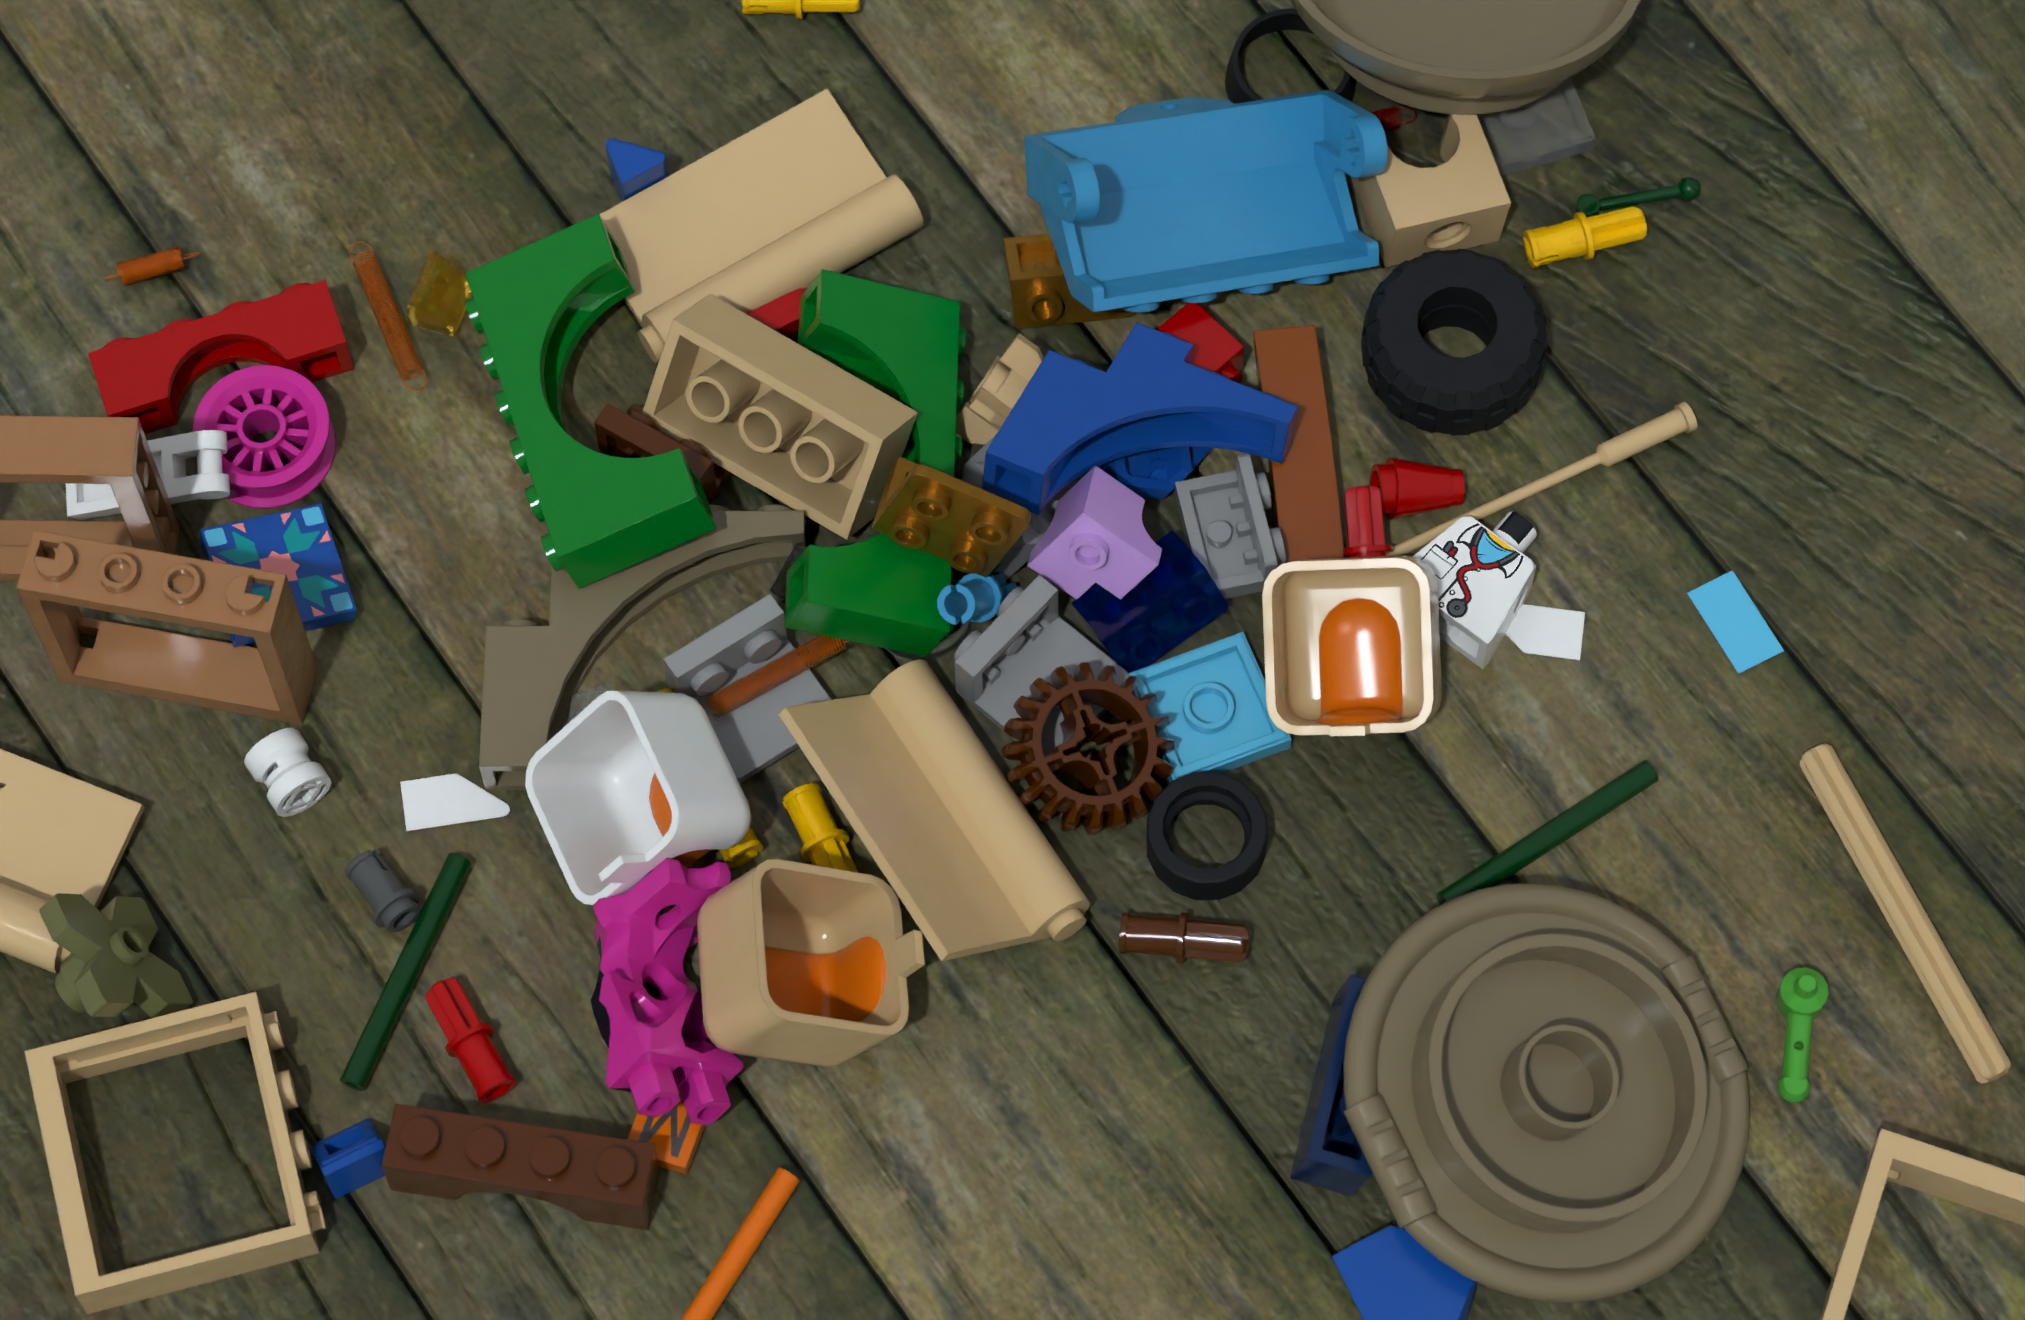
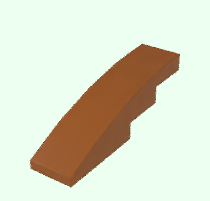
(1305, 482)

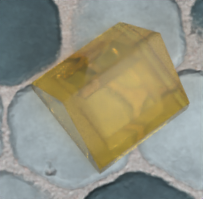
(438, 297)

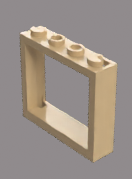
(140, 1043)
(1928, 1171)

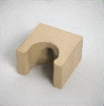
(1441, 205)

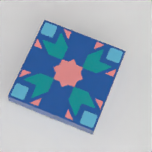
(289, 544)

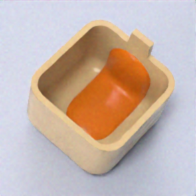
(1351, 645)
(804, 963)

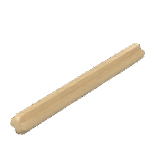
(1905, 914)

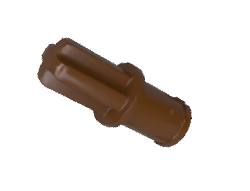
(1183, 938)

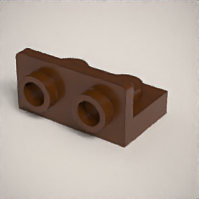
(637, 436)

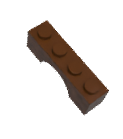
(464, 1154)

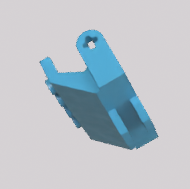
(1206, 197)

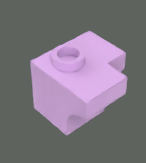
(1096, 539)

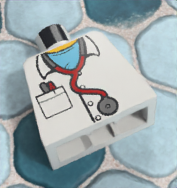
(1480, 581)

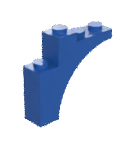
(1143, 402)

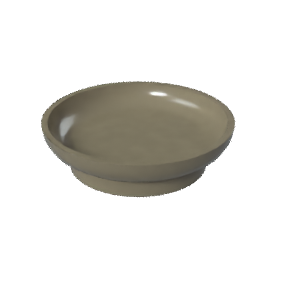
(1466, 52)

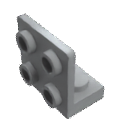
(754, 732)

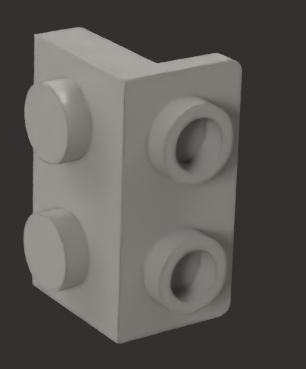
(1229, 527)

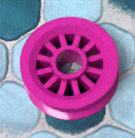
(302, 436)

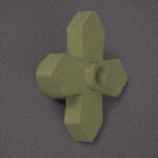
(111, 958)

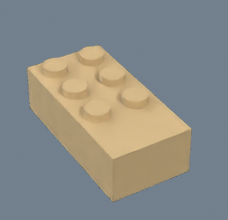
(778, 415)

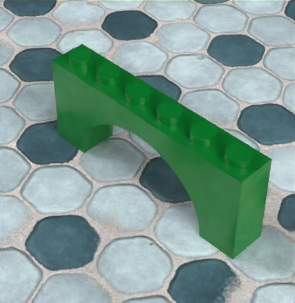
(910, 351)
(596, 506)

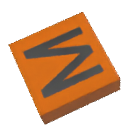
(673, 1136)

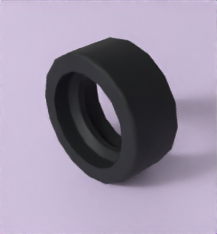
(1206, 789)

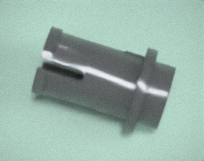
(390, 901)

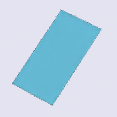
(1735, 622)

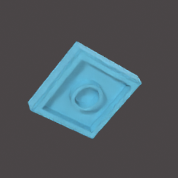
(1213, 708)

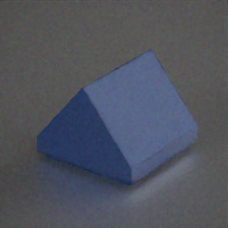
(634, 167)
(350, 1158)

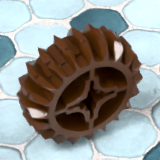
(1078, 723)

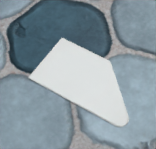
(1548, 631)
(447, 801)

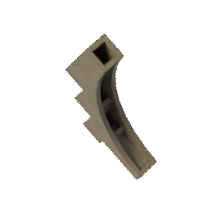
(538, 668)

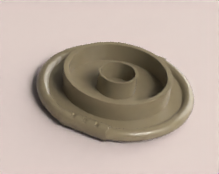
(1546, 1092)

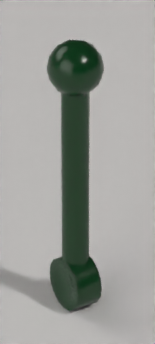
(1686, 189)

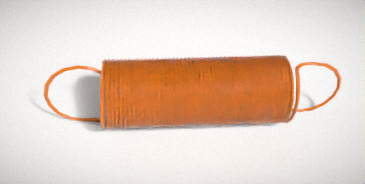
(151, 265)

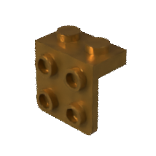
(948, 517)

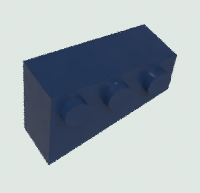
(1327, 1146)

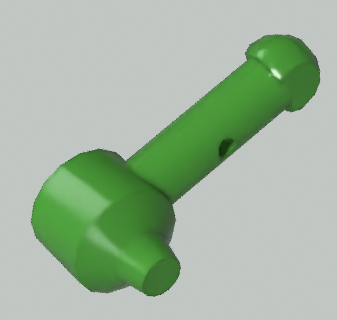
(1800, 1000)

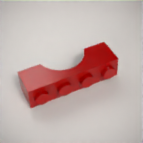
(155, 371)

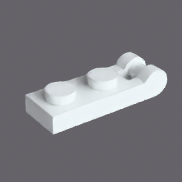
(169, 454)

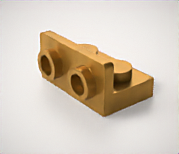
(1040, 288)

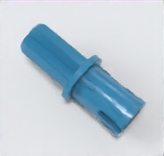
(973, 598)

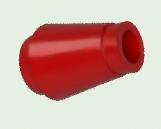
(1416, 487)

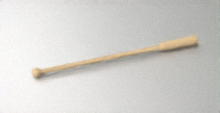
(1607, 453)

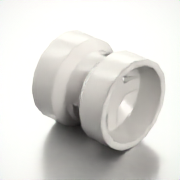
(287, 771)

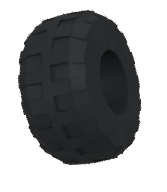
(1466, 293)

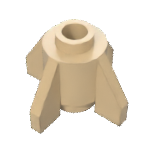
(998, 391)

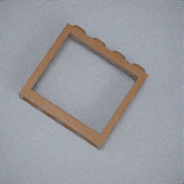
(85, 453)
(174, 589)

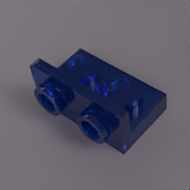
(1157, 612)

